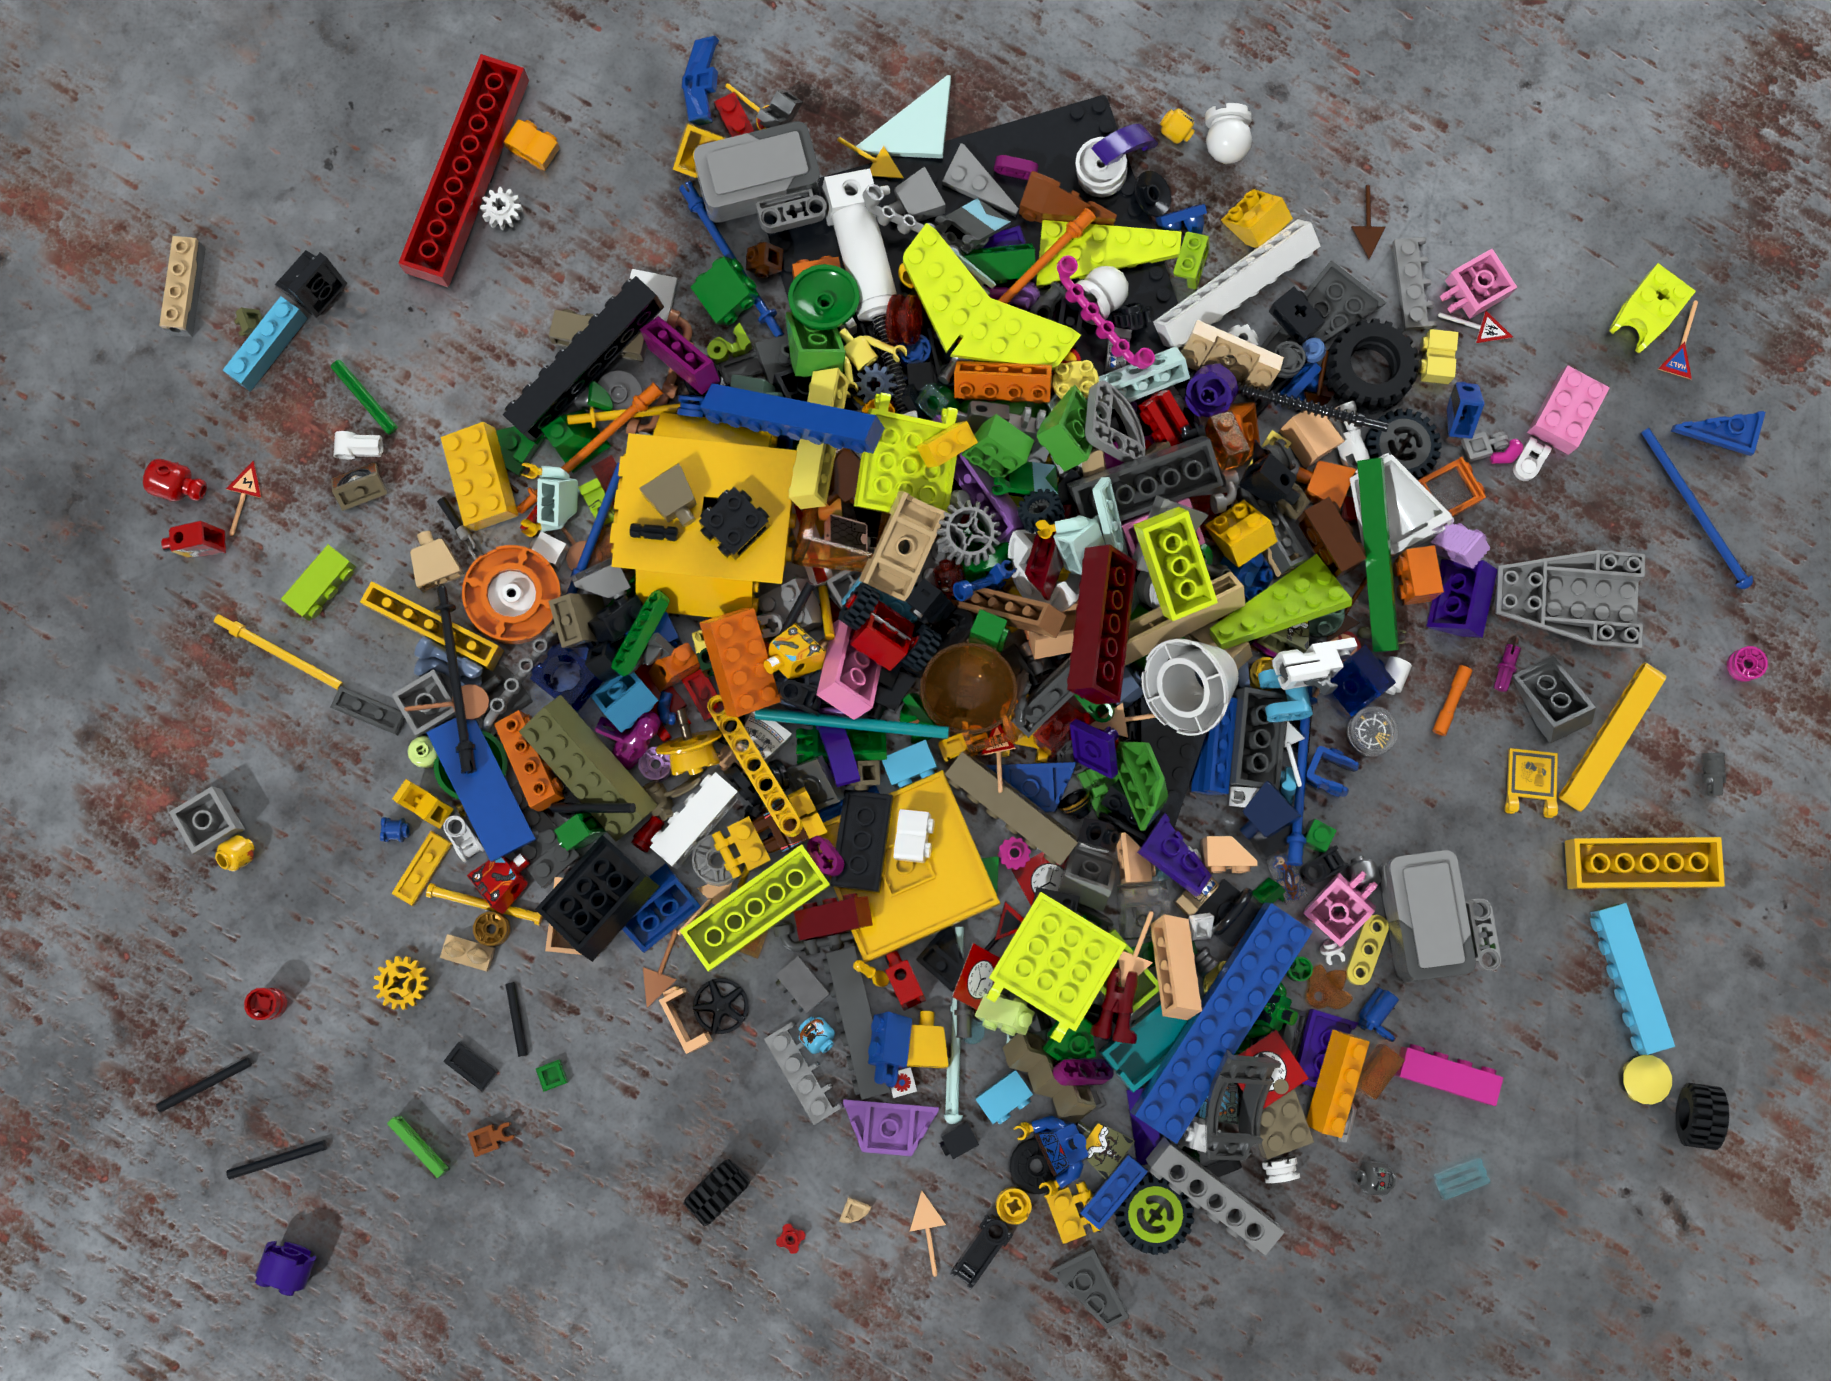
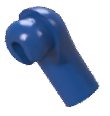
(663, 709)

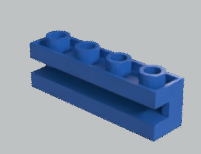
(1214, 762)

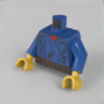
(1061, 1148)

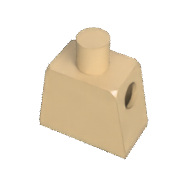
(433, 562)

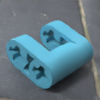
(1297, 705)

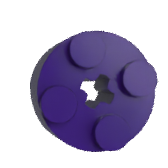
(1223, 387)
(285, 1267)

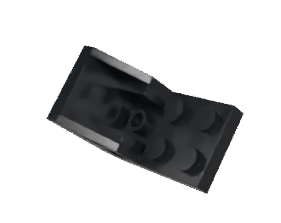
(312, 282)

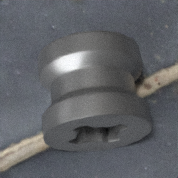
(1205, 962)

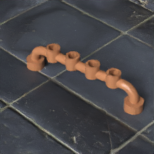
(669, 389)

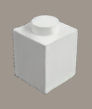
(550, 548)

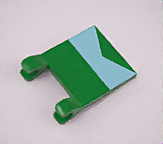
(1028, 478)

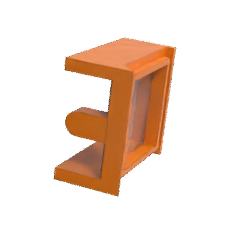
(1455, 486)

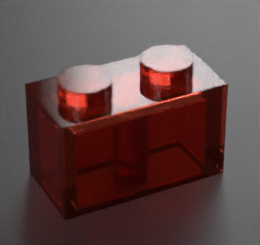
(1056, 729)

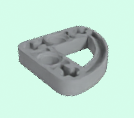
(1098, 430)

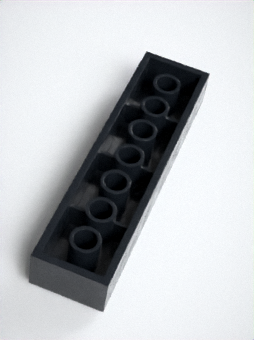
(583, 359)

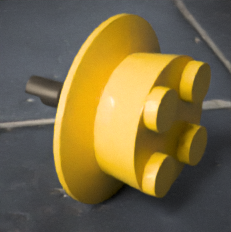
(691, 749)

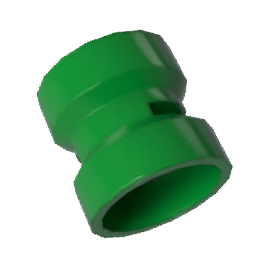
(1303, 969)

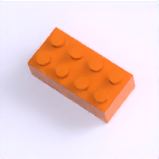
(738, 662)

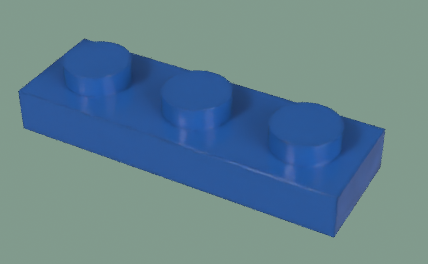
(1113, 1191)

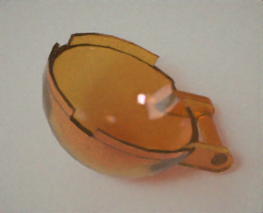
(971, 692)

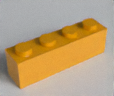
(1337, 1083)

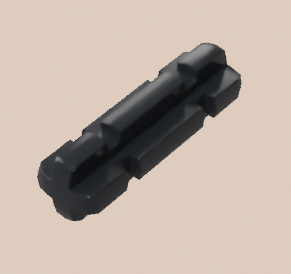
(653, 532)

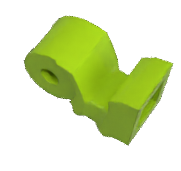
(720, 349)

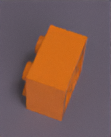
(1418, 575)

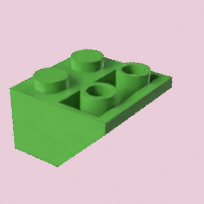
(999, 447)

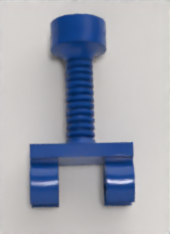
(964, 590)

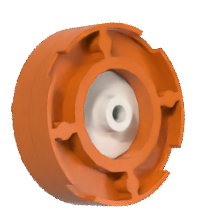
(494, 578)

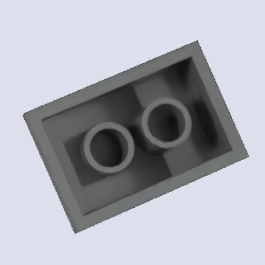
(1554, 699)

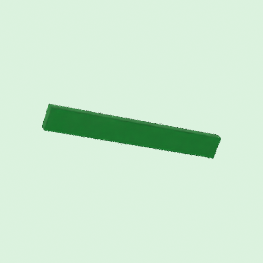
(1378, 555)

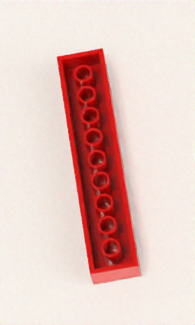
(464, 170)

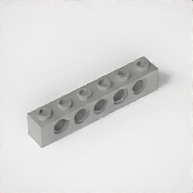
(1266, 1230)

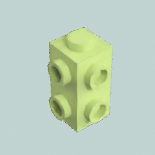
(1005, 1014)

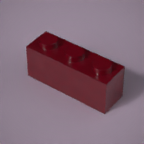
(833, 916)

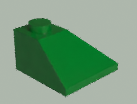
(571, 438)

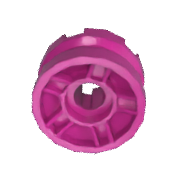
(1749, 654)

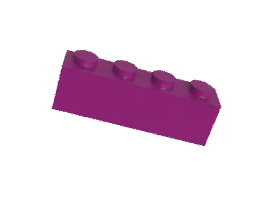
(680, 355)

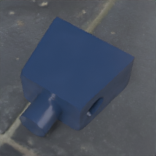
(1268, 812)

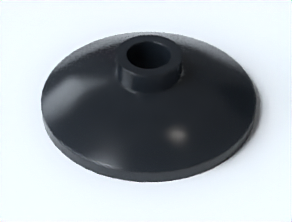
(1152, 193)

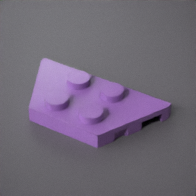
(889, 1126)

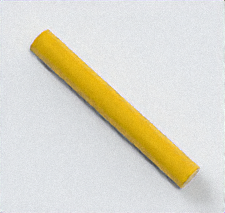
(826, 612)

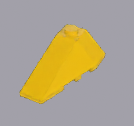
(691, 138)

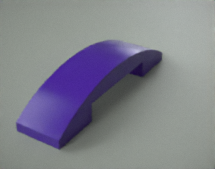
(1122, 142)
(839, 754)

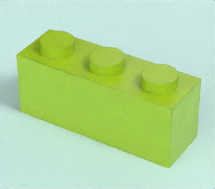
(318, 583)

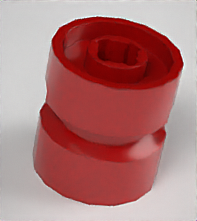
(265, 1003)

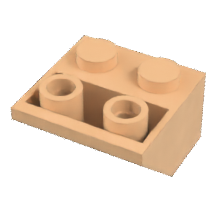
(1225, 853)

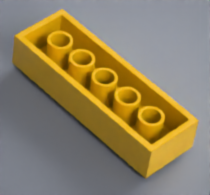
(1644, 863)

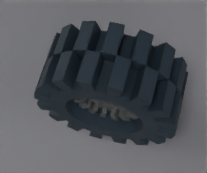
(1042, 501)

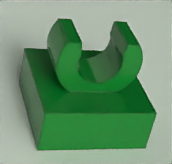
(1269, 892)

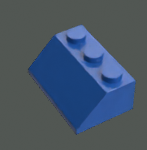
(662, 911)

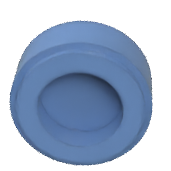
(1314, 349)

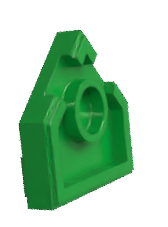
(516, 449)
(1074, 1044)

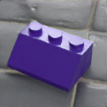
(1465, 599)

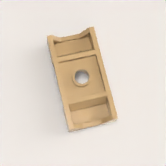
(1251, 363)
(888, 567)

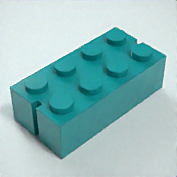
(1140, 1061)

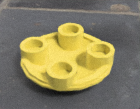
(1074, 373)
(1647, 1079)

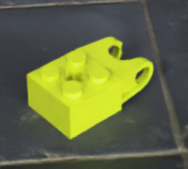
(1653, 305)

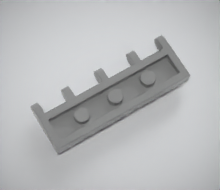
(1412, 284)
(800, 1074)

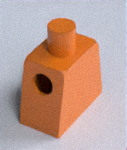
(1326, 481)

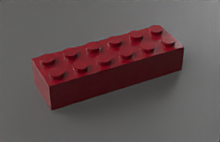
(1102, 625)

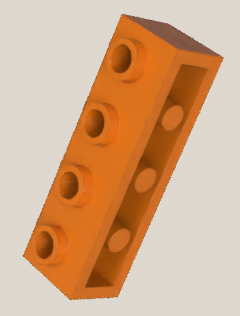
(1002, 381)
(533, 773)

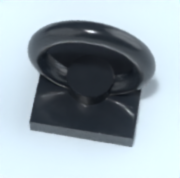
(1231, 911)

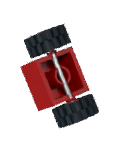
(885, 633)

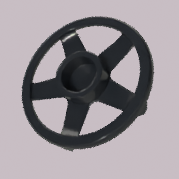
(720, 1006)

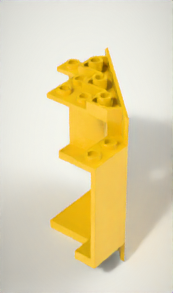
(713, 460)

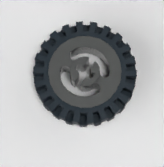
(1420, 448)

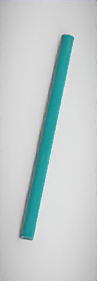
(857, 724)

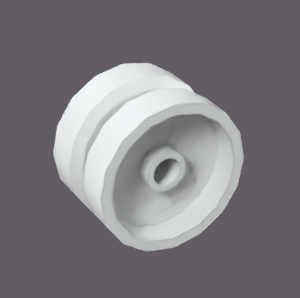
(1097, 177)

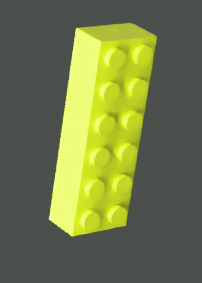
(755, 908)

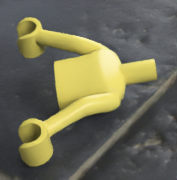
(861, 354)

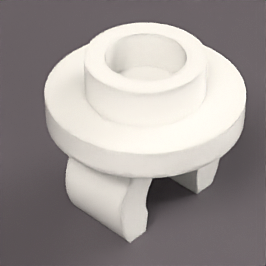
(1331, 948)

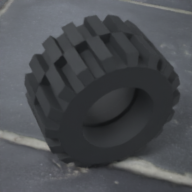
(1702, 1116)
(716, 1192)

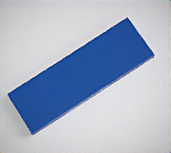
(483, 793)

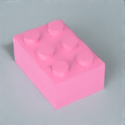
(1568, 410)

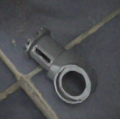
(1049, 300)

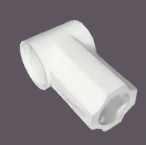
(350, 445)

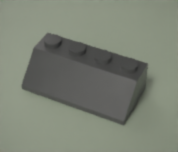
(1256, 741)

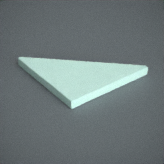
(916, 129)

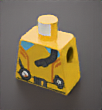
(794, 654)

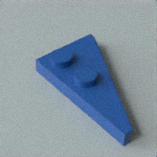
(1734, 433)

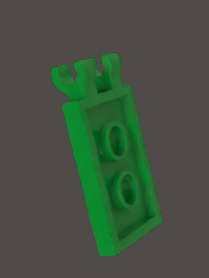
(864, 744)

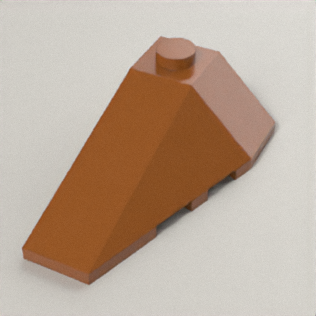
(1047, 201)

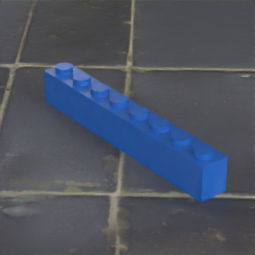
(792, 418)

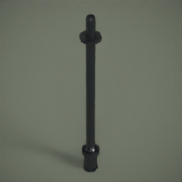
(465, 746)

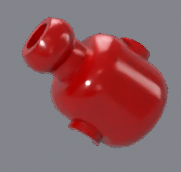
(172, 481)

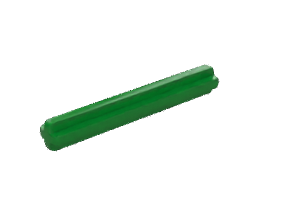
(364, 397)

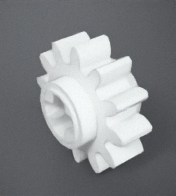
(509, 204)

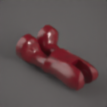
(1119, 1001)

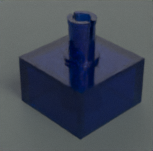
(1361, 680)

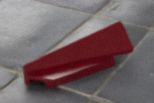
(1045, 561)

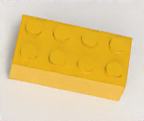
(479, 476)

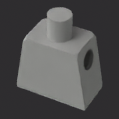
(918, 197)

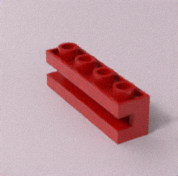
(1163, 417)

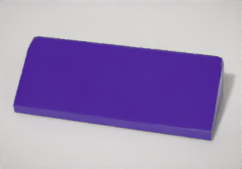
(1144, 1135)

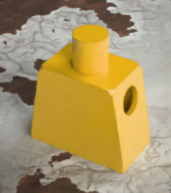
(927, 1044)

